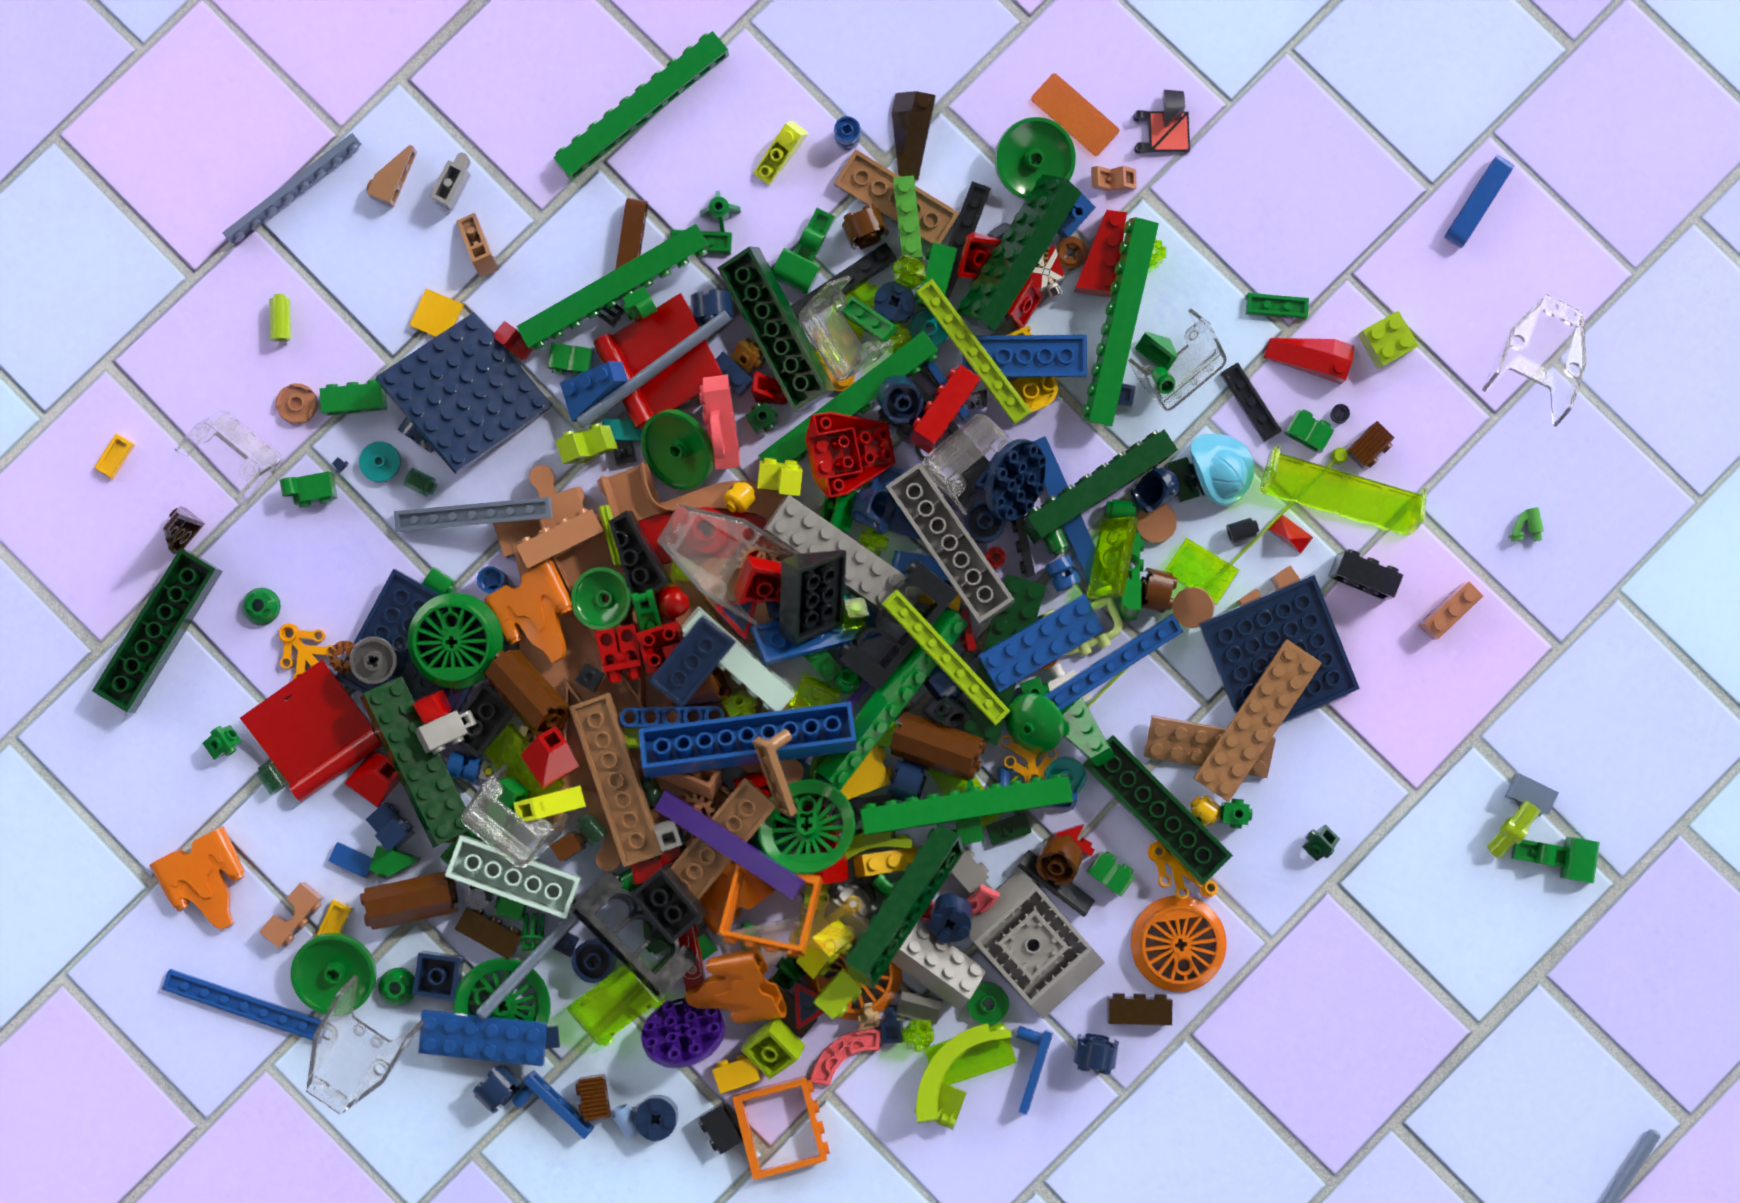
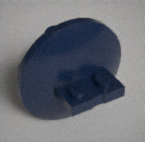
(1014, 479)

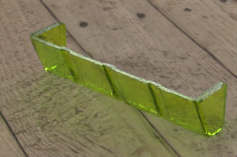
(1343, 493)

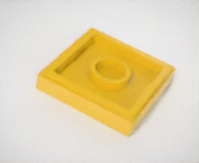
(436, 313)

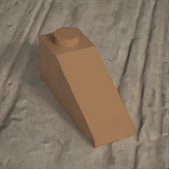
(391, 178)
(477, 245)

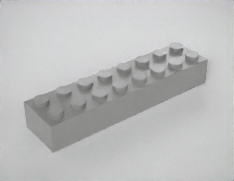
(950, 544)
(865, 572)
(922, 956)

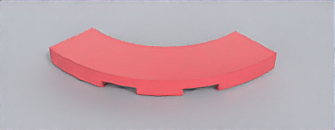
(980, 900)
(840, 1050)

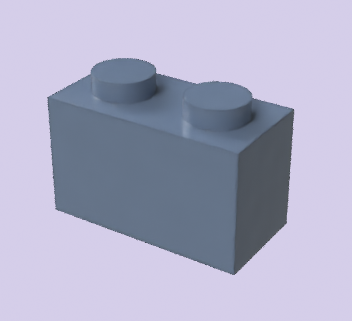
(1533, 791)

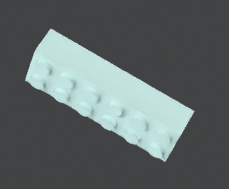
(749, 670)
(533, 885)

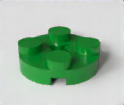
(996, 1011)

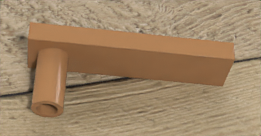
(773, 772)

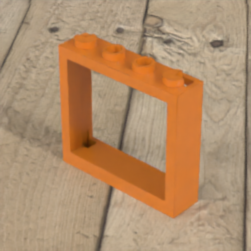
(811, 881)
(817, 1126)

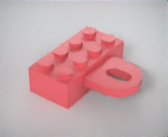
(720, 421)

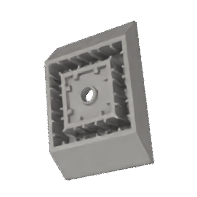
(1063, 955)

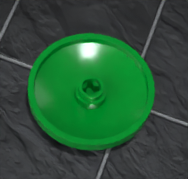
(1033, 149)
(677, 449)
(327, 965)

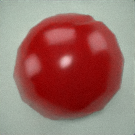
(672, 602)

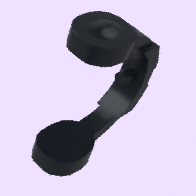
(862, 884)

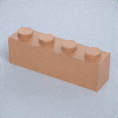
(560, 539)

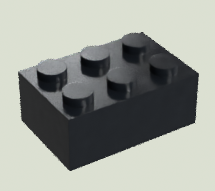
(1366, 574)
(491, 717)
(668, 903)

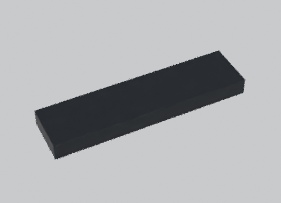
(1250, 402)
(1069, 893)

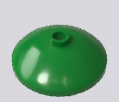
(589, 595)
(1043, 719)

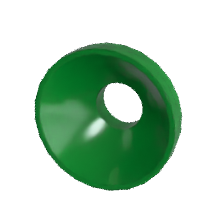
(270, 610)
(406, 981)

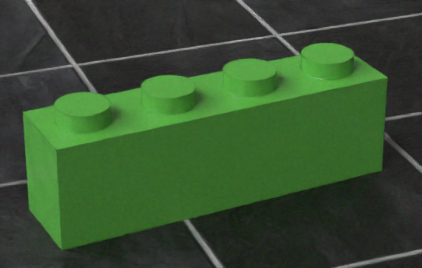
(907, 217)

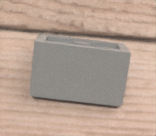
(919, 1006)

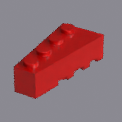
(1103, 256)
(944, 408)
(758, 581)

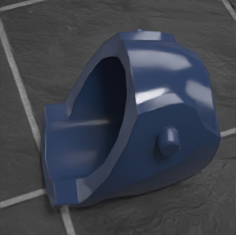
(1155, 489)

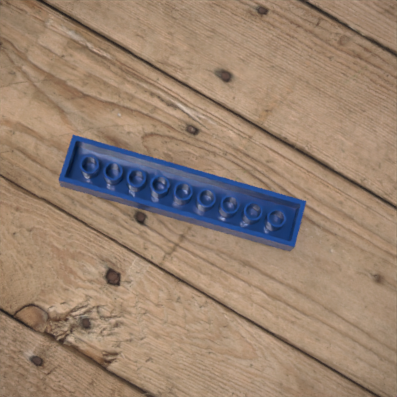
(730, 739)

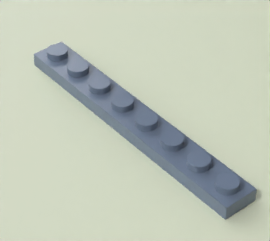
(286, 193)
(473, 514)

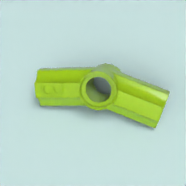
(1513, 829)

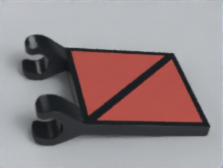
(1163, 139)

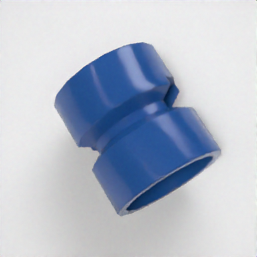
(847, 132)
(1059, 566)
(491, 579)
(464, 766)

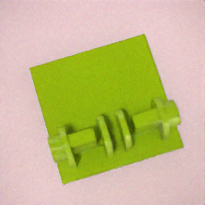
(949, 1105)

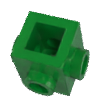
(1034, 685)
(222, 742)
(1228, 813)

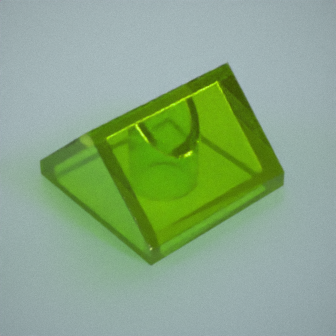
(813, 692)

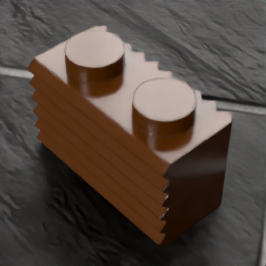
(1370, 444)
(568, 846)
(594, 1097)

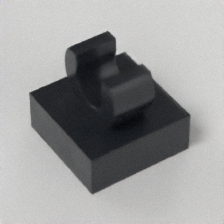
(625, 453)

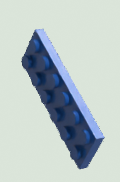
(1036, 355)
(1040, 643)
(776, 648)
(483, 1039)

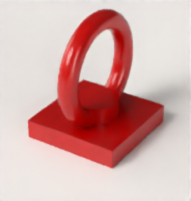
(1024, 304)

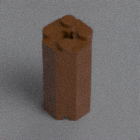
(527, 692)
(937, 746)
(409, 900)

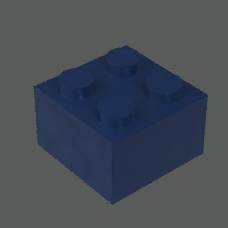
(438, 975)

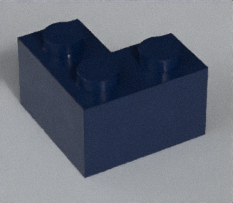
(738, 378)
(390, 826)

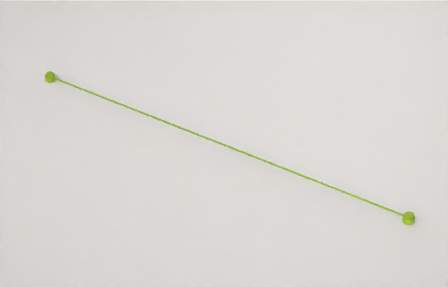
(1337, 456)

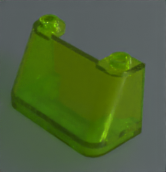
(612, 1005)

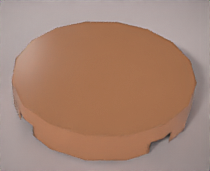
(297, 403)
(1156, 525)
(1193, 606)

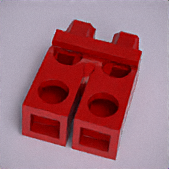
(621, 658)

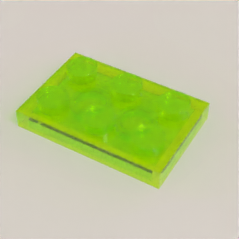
(1202, 569)

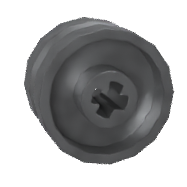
(372, 672)

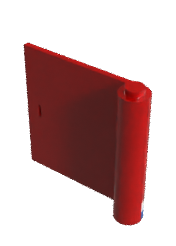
(648, 340)
(312, 731)

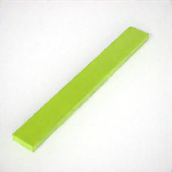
(973, 351)
(945, 657)

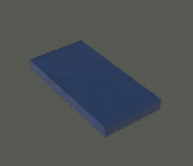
(692, 661)

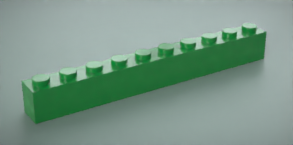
(641, 105)
(613, 287)
(1120, 321)
(859, 395)
(889, 702)
(965, 806)

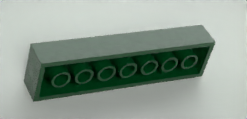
(1019, 252)
(776, 329)
(1096, 488)
(1016, 617)
(157, 631)
(421, 774)
(1160, 813)
(904, 906)

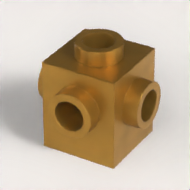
(748, 355)

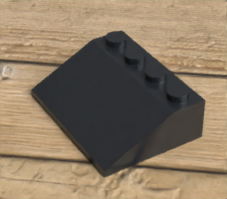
(811, 594)

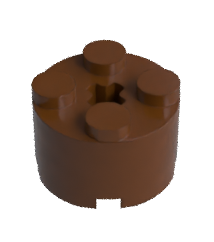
(864, 227)
(1157, 590)
(1059, 860)

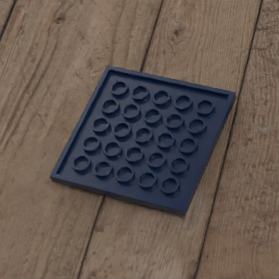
(464, 392)
(391, 621)
(1252, 633)

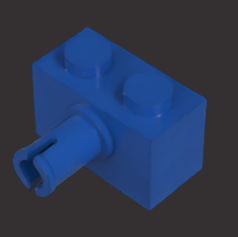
(1077, 215)

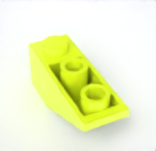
(780, 152)
(550, 804)

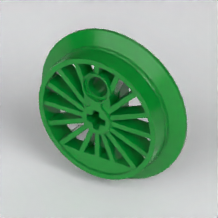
(455, 676)
(803, 794)
(538, 1011)

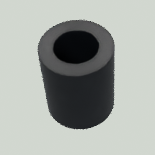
(1242, 530)

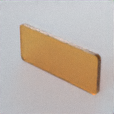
(1075, 114)

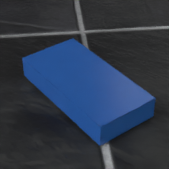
(351, 860)

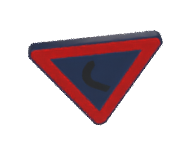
(739, 625)
(804, 1005)

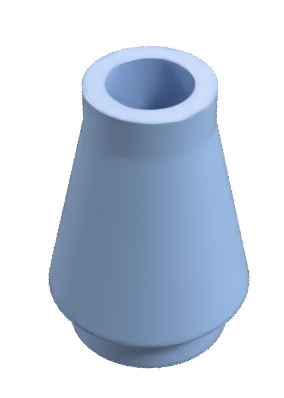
(624, 1118)

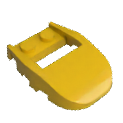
(1035, 392)

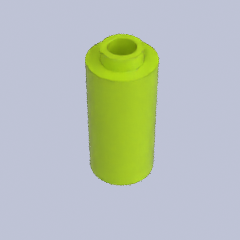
(280, 318)

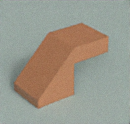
(1113, 179)

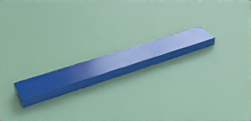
(1075, 529)
(1115, 662)
(241, 1004)

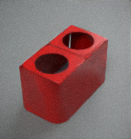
(433, 706)

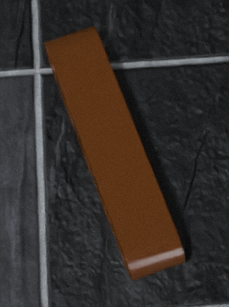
(632, 231)

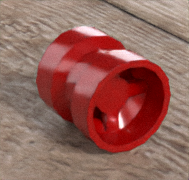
(993, 558)

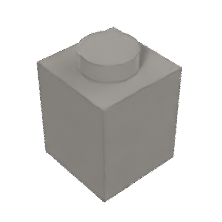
(667, 835)

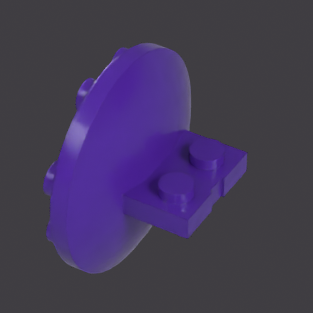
(680, 1036)

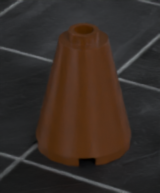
(710, 690)

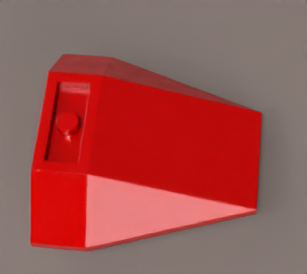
(847, 451)

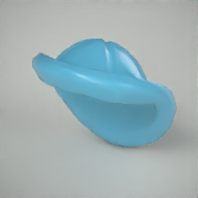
(1222, 467)

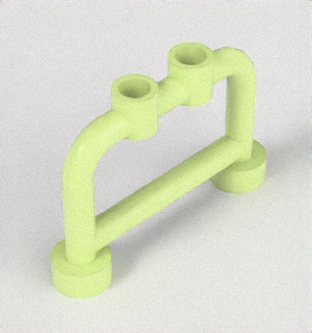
(1102, 639)

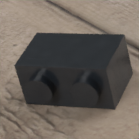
(720, 1128)

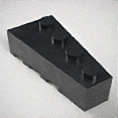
(637, 556)

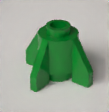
(722, 214)

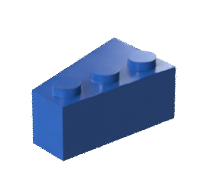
(591, 387)

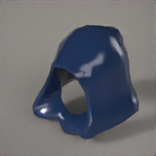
(873, 508)

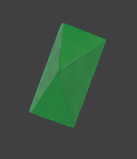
(1157, 350)

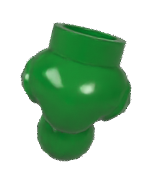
(847, 681)

